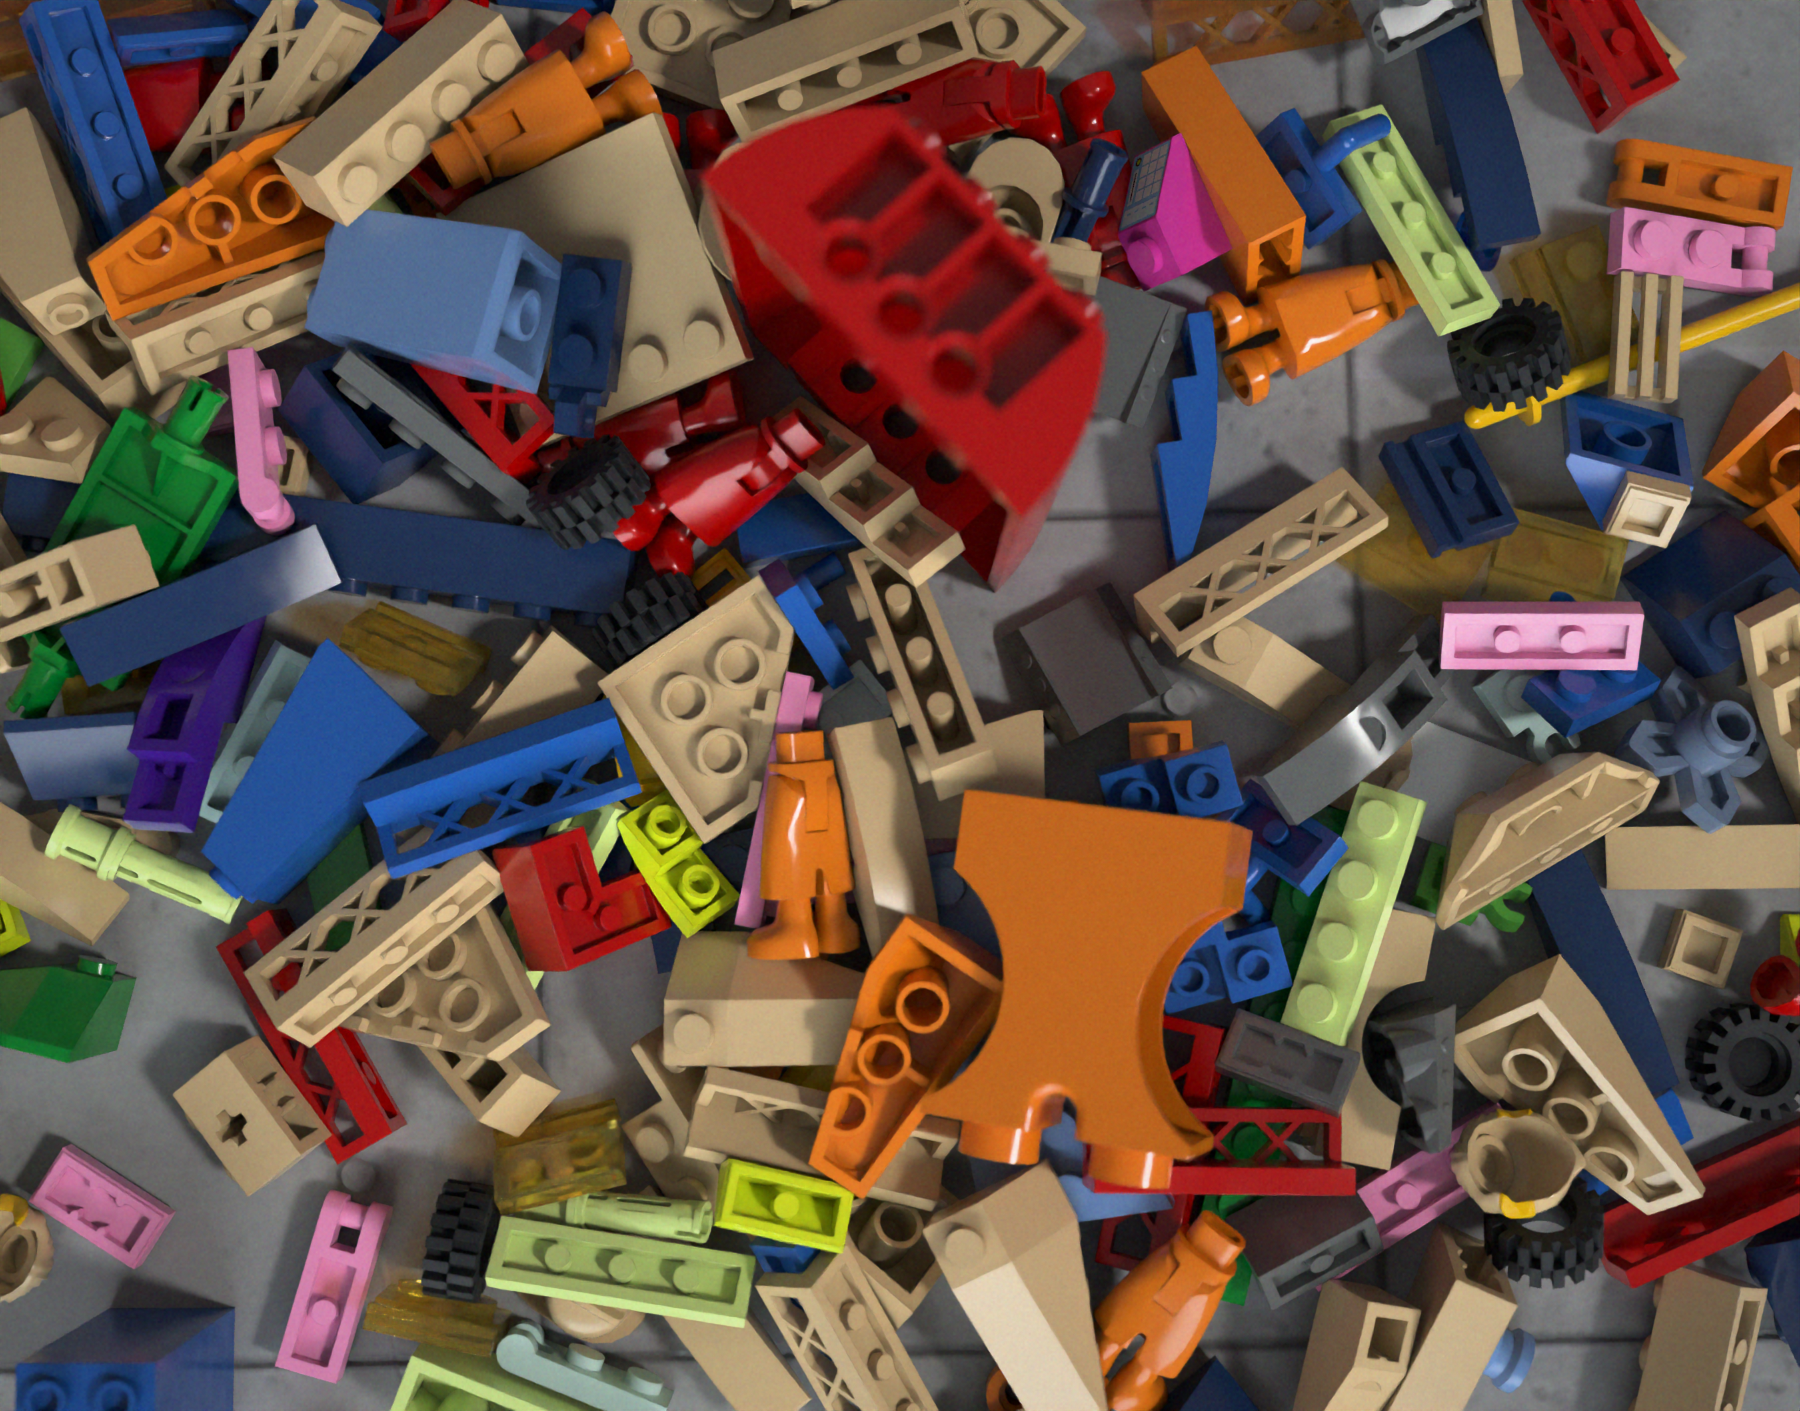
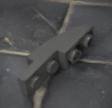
(1361, 728)

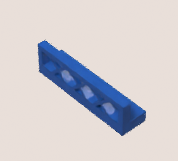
(93, 112)
(486, 771)

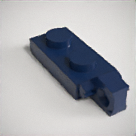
(587, 340)

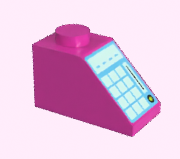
(1168, 216)

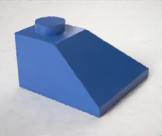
(1615, 437)

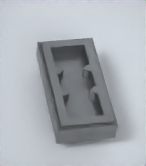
(1288, 1062)

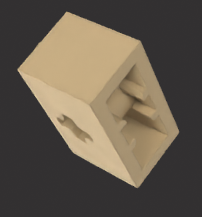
(251, 1114)

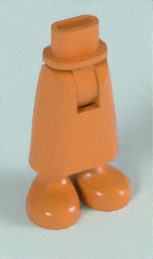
(547, 110)
(1316, 317)
(804, 855)
(1169, 1305)

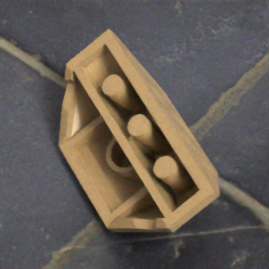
(1535, 824)

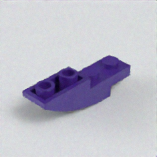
(183, 725)

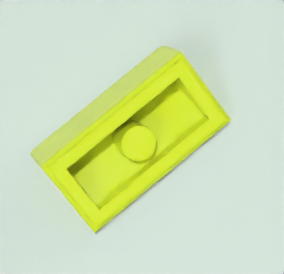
(782, 1206)

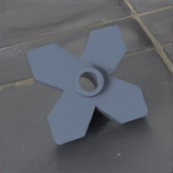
(1698, 745)

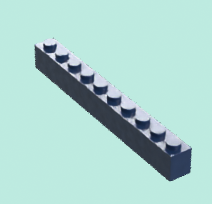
(397, 552)

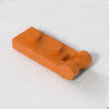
(1700, 184)

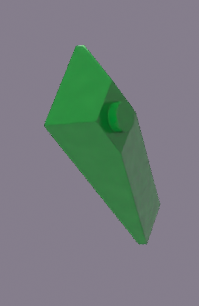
(64, 1008)

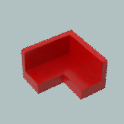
(565, 910)

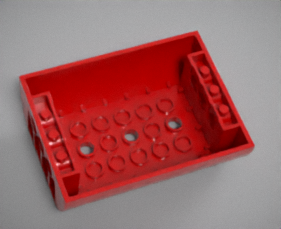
(883, 260)

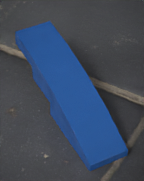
(1185, 465)

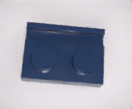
(1448, 489)

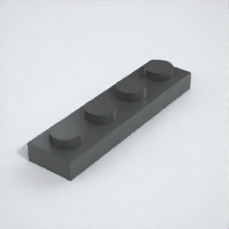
(419, 423)

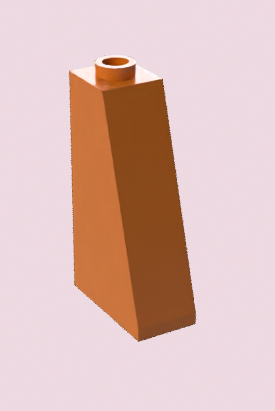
(1242, 182)

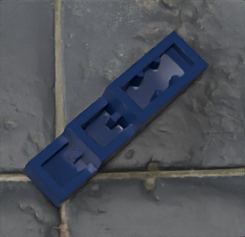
(1478, 137)
(202, 604)
(1581, 928)

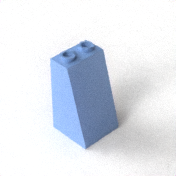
(439, 296)

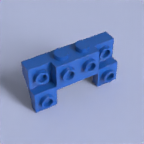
(1197, 785)

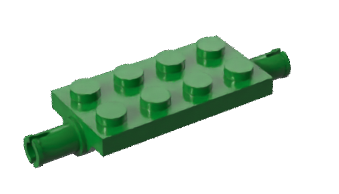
(143, 478)

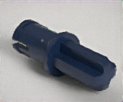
(1090, 190)

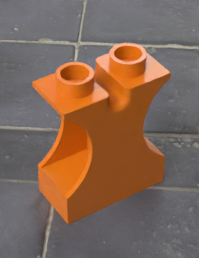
(1090, 934)

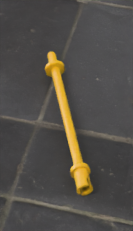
(1692, 336)

